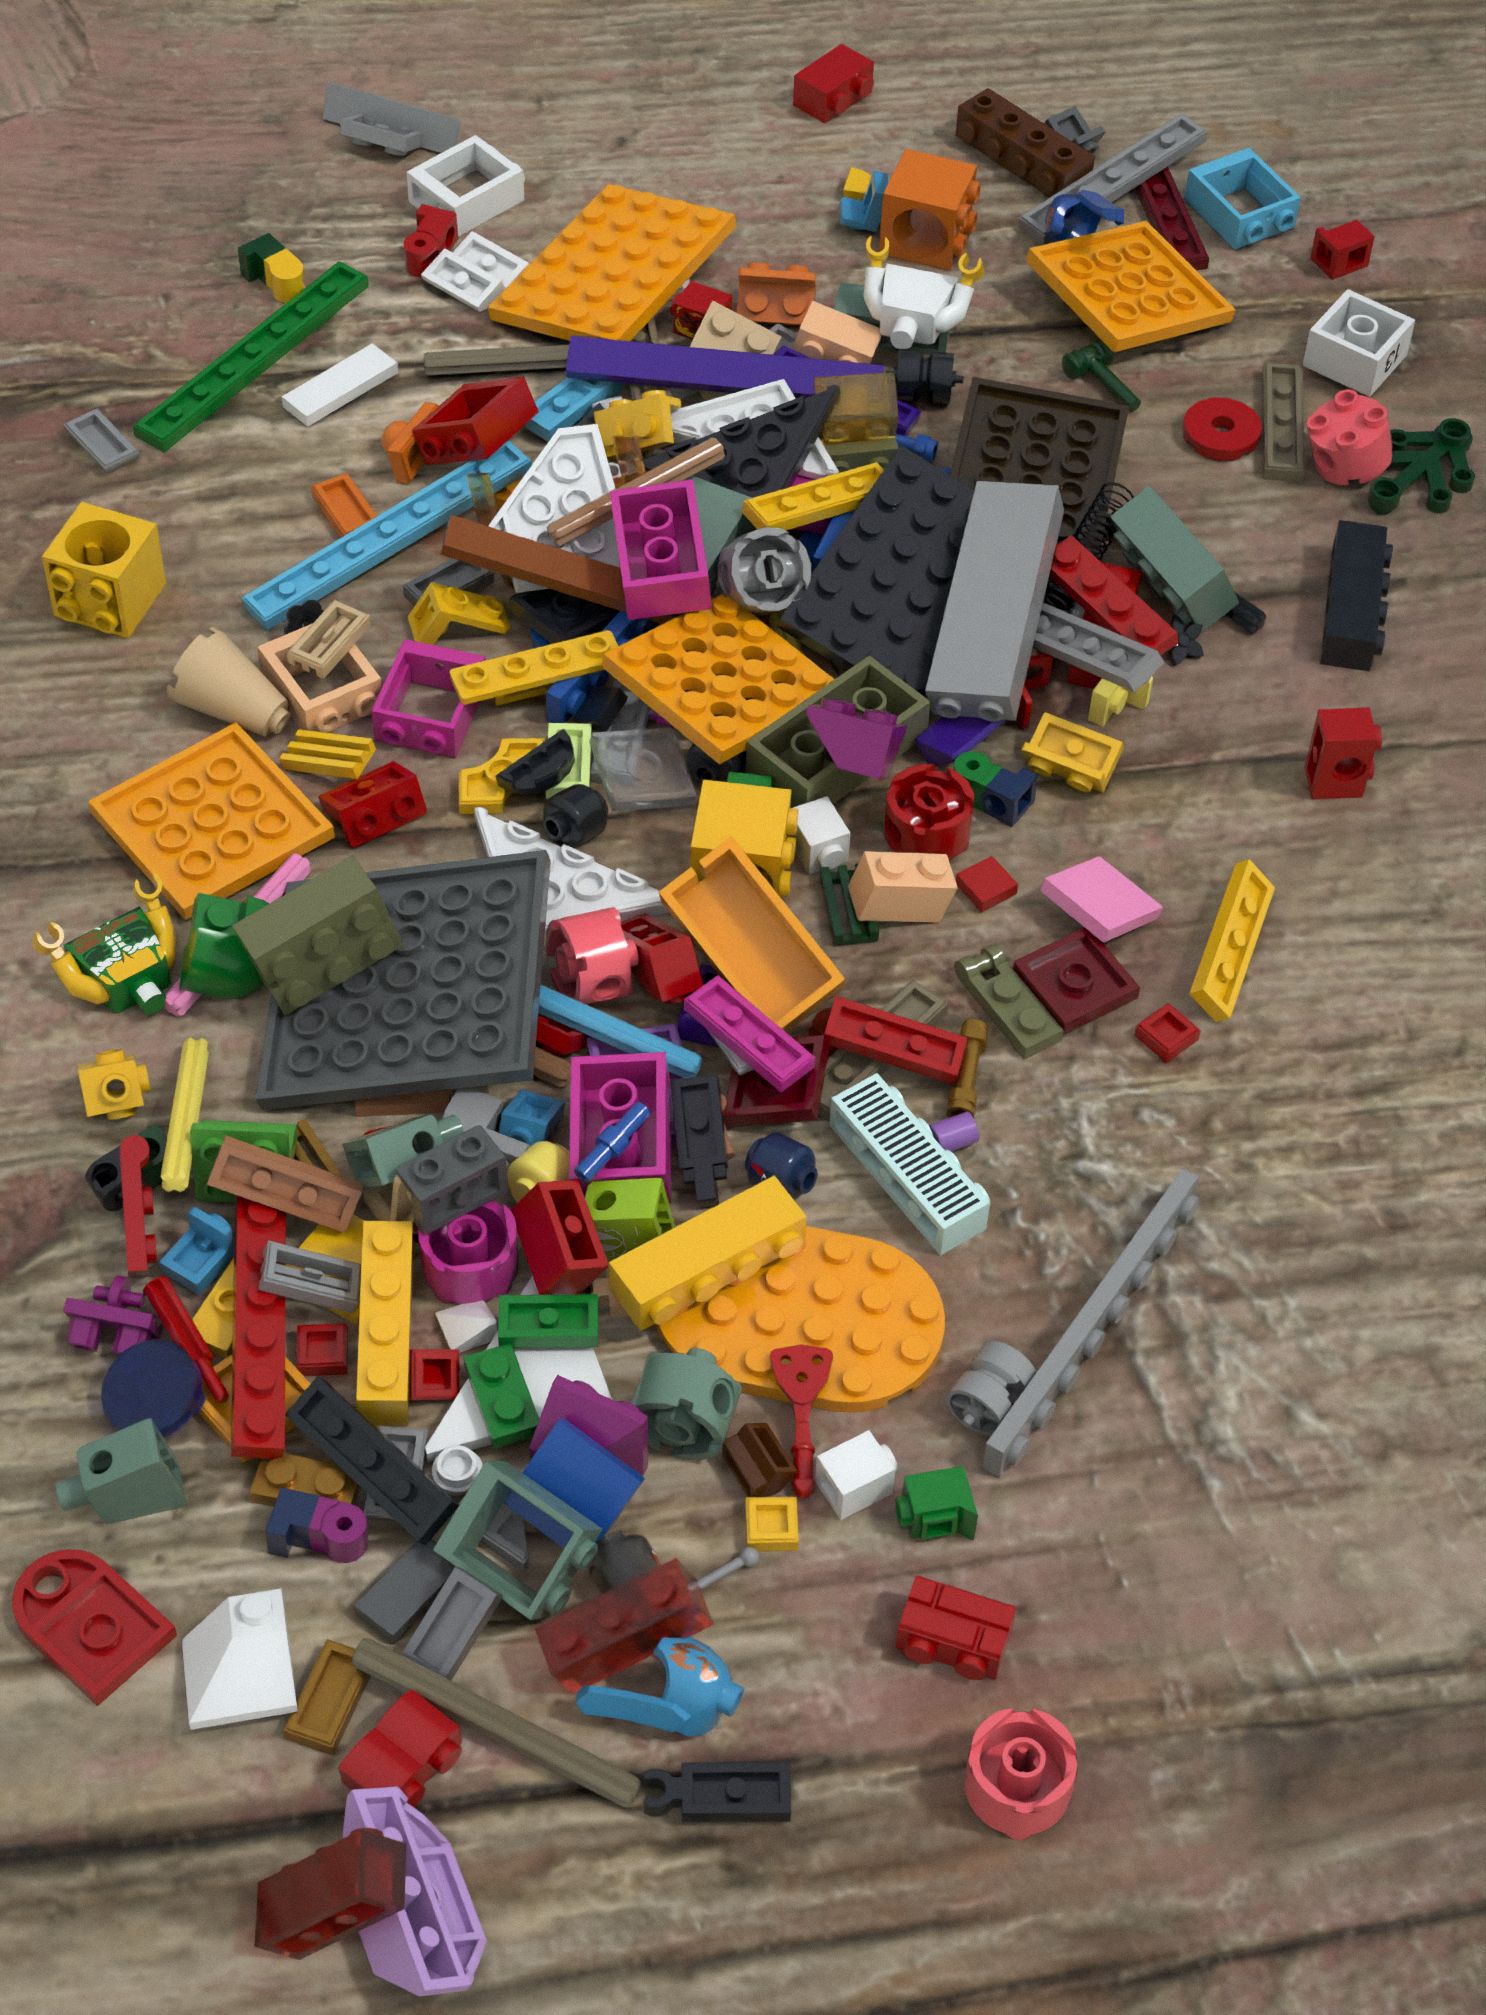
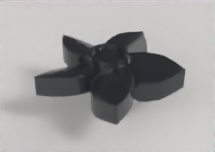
(1186, 641)

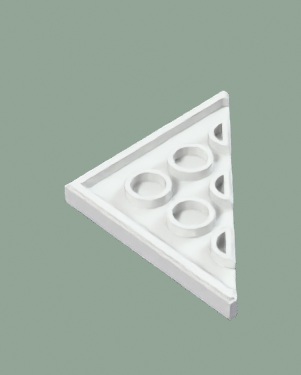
(708, 416)
(575, 880)
(539, 1366)

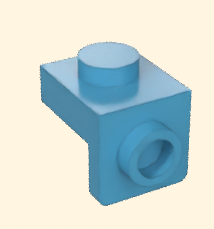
(865, 213)
(200, 1251)

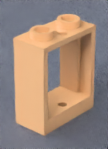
(324, 711)

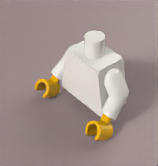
(916, 302)

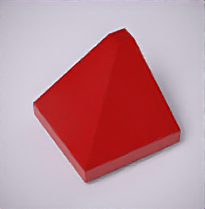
(434, 1374)

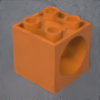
(929, 209)

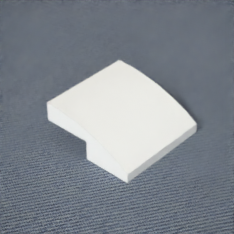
(474, 271)

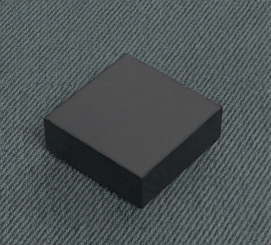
(601, 707)

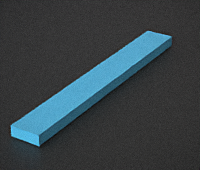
(381, 537)

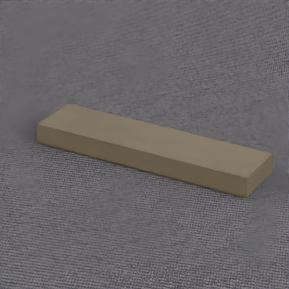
(1283, 422)
(848, 1069)

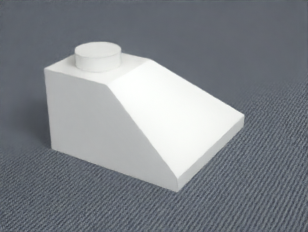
(240, 1662)

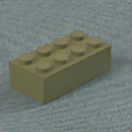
(795, 753)

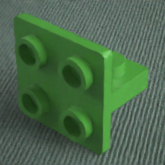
(208, 1137)

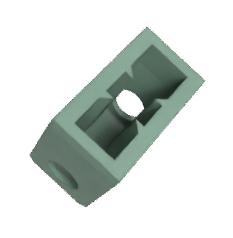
(378, 1154)
(125, 1475)

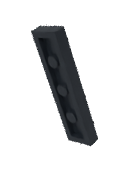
(372, 1460)

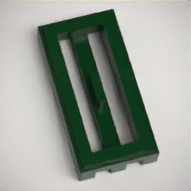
(843, 878)

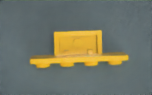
(531, 671)

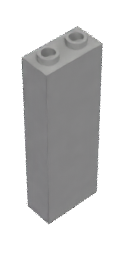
(995, 601)

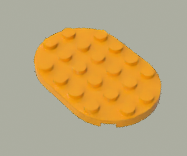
(834, 1294)

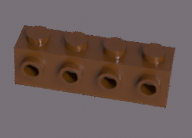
(1021, 143)

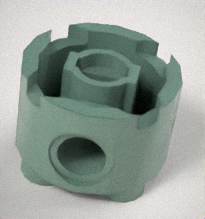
(687, 1402)

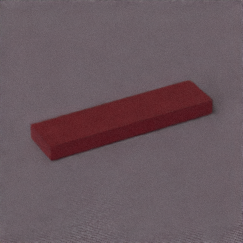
(1171, 218)

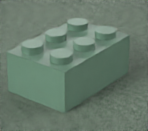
(1173, 560)

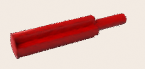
(184, 1332)

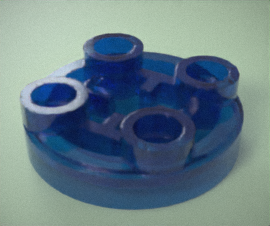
(154, 1383)

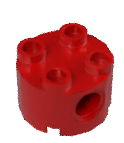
(928, 811)

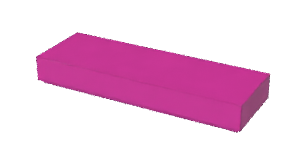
(749, 1033)

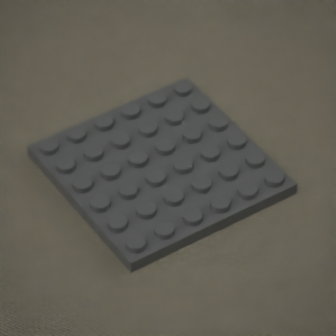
(440, 1009)

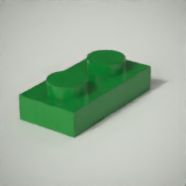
(548, 1320)
(501, 1395)

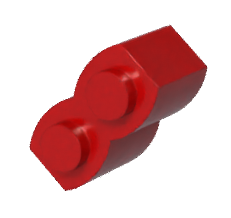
(404, 1749)

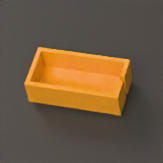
(752, 936)

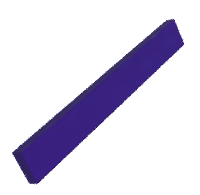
(698, 367)

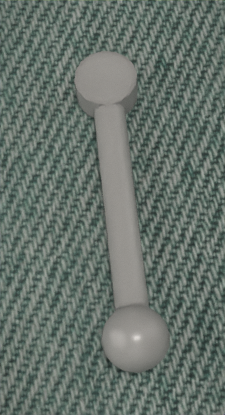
(748, 1557)

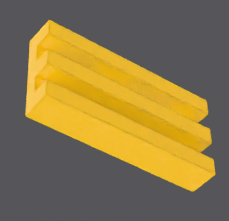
(329, 748)

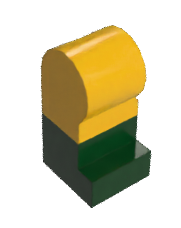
(272, 264)

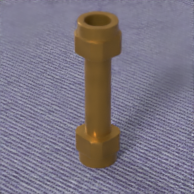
(963, 1096)

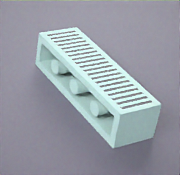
(910, 1163)

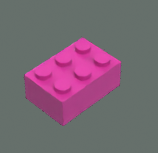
(660, 549)
(602, 1094)

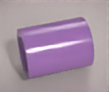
(956, 1131)

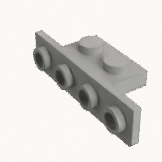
(388, 122)

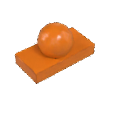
(402, 446)

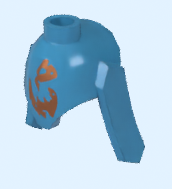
(693, 1698)

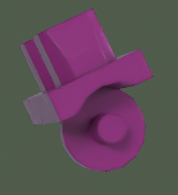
(90, 1318)

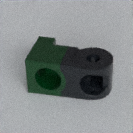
(105, 1173)

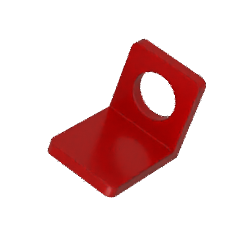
(1041, 679)

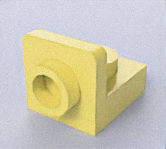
(1111, 698)

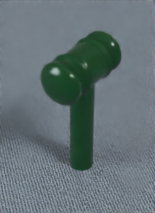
(1094, 360)

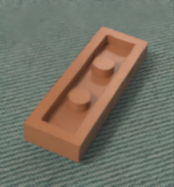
(285, 1184)

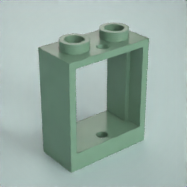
(474, 1517)

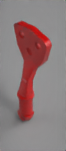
(802, 1396)

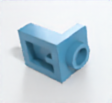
(531, 1117)

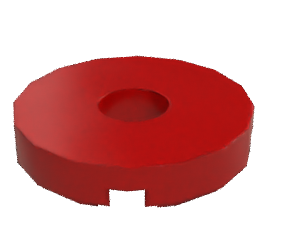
(1226, 413)

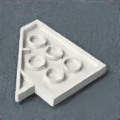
(562, 479)

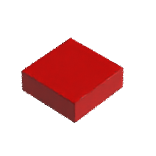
(986, 883)
(1167, 1032)
(322, 1349)

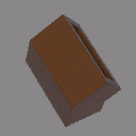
(758, 1460)

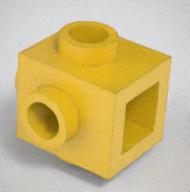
(115, 1102)

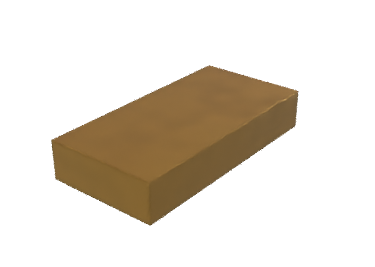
(327, 1699)

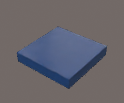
(579, 1475)

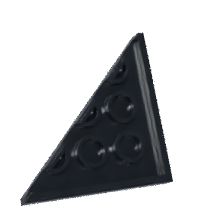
(765, 450)

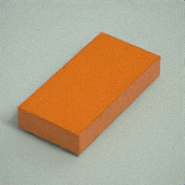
(342, 504)

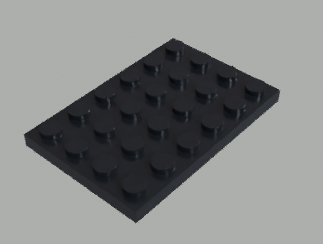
(887, 573)

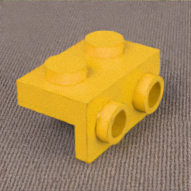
(645, 417)
(1072, 753)

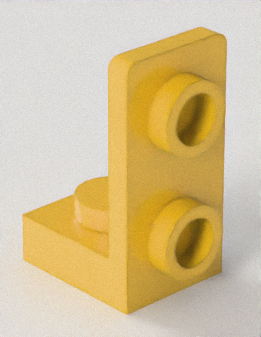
(445, 604)

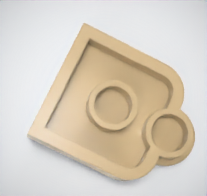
(732, 332)

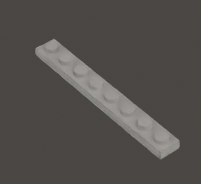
(1086, 1333)

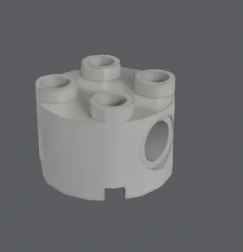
(763, 570)

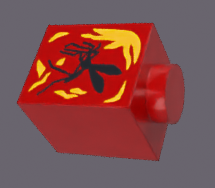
(692, 306)

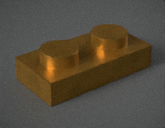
(301, 1475)

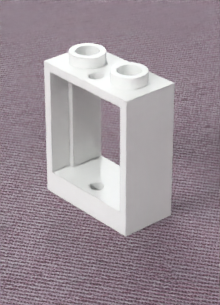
(429, 182)

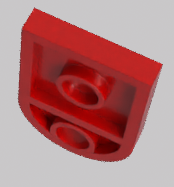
(93, 1625)

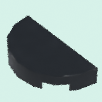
(541, 767)

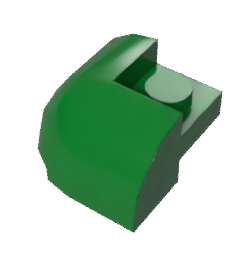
(214, 955)

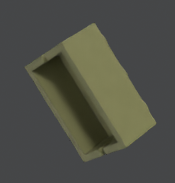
(318, 935)

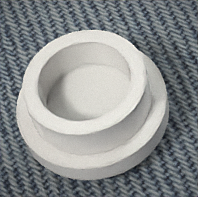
(456, 1469)

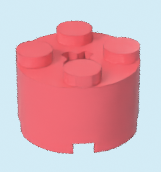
(1020, 1772)

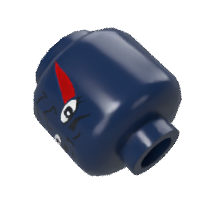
(786, 1159)

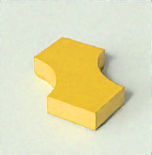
(479, 785)

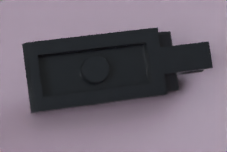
(700, 1135)

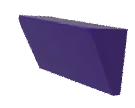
(953, 736)

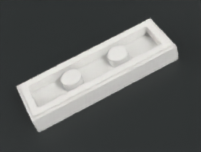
(339, 384)

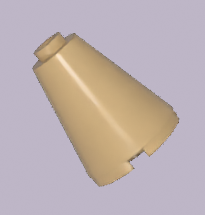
(227, 686)

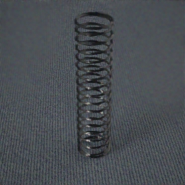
(1101, 493)

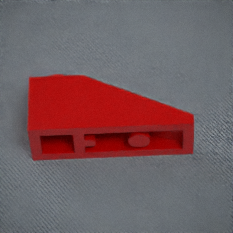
(666, 959)

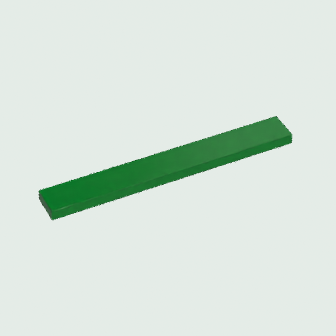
(250, 357)

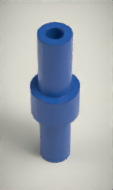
(612, 1142)

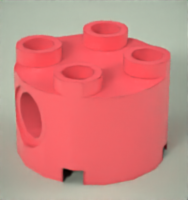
(1350, 438)
(591, 956)

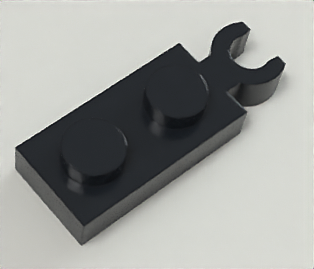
(723, 1792)

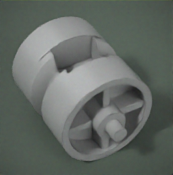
(990, 1388)

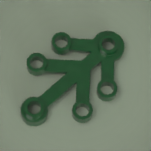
(1450, 438)

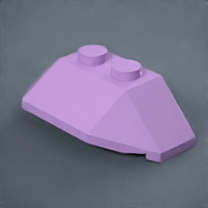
(437, 1936)

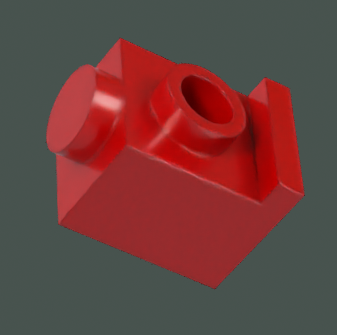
(1342, 249)

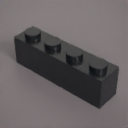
(1355, 596)

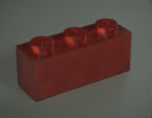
(623, 1625)
(331, 1894)

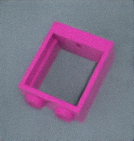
(419, 664)

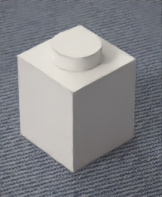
(821, 836)
(856, 1474)

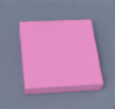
(1101, 899)

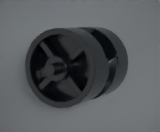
(925, 376)

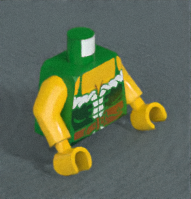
(120, 960)

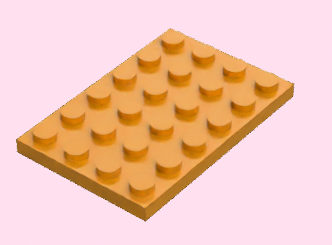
(613, 266)

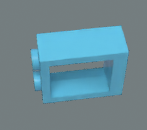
(1243, 170)

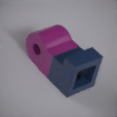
(316, 1525)

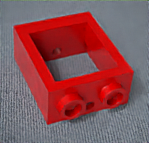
(475, 421)

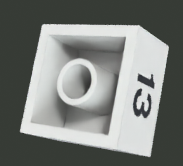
(1358, 342)

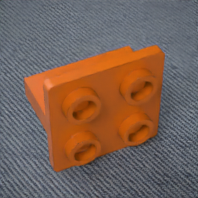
(775, 295)

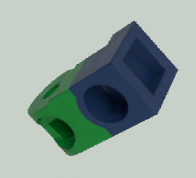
(995, 789)

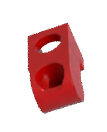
(434, 232)

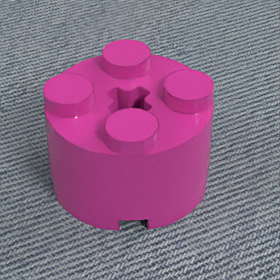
(471, 1255)

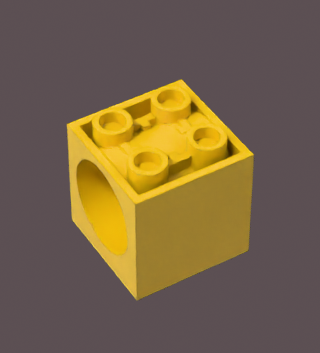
(104, 569)
(758, 822)

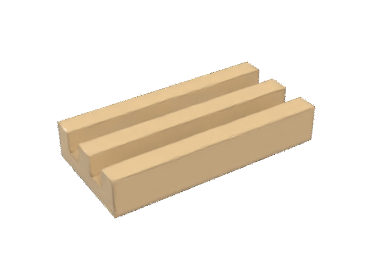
(335, 641)

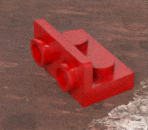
(375, 803)

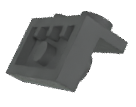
(454, 1178)

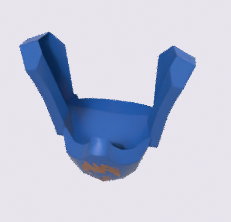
(1079, 215)

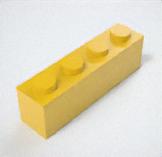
(707, 1253)
(385, 1322)

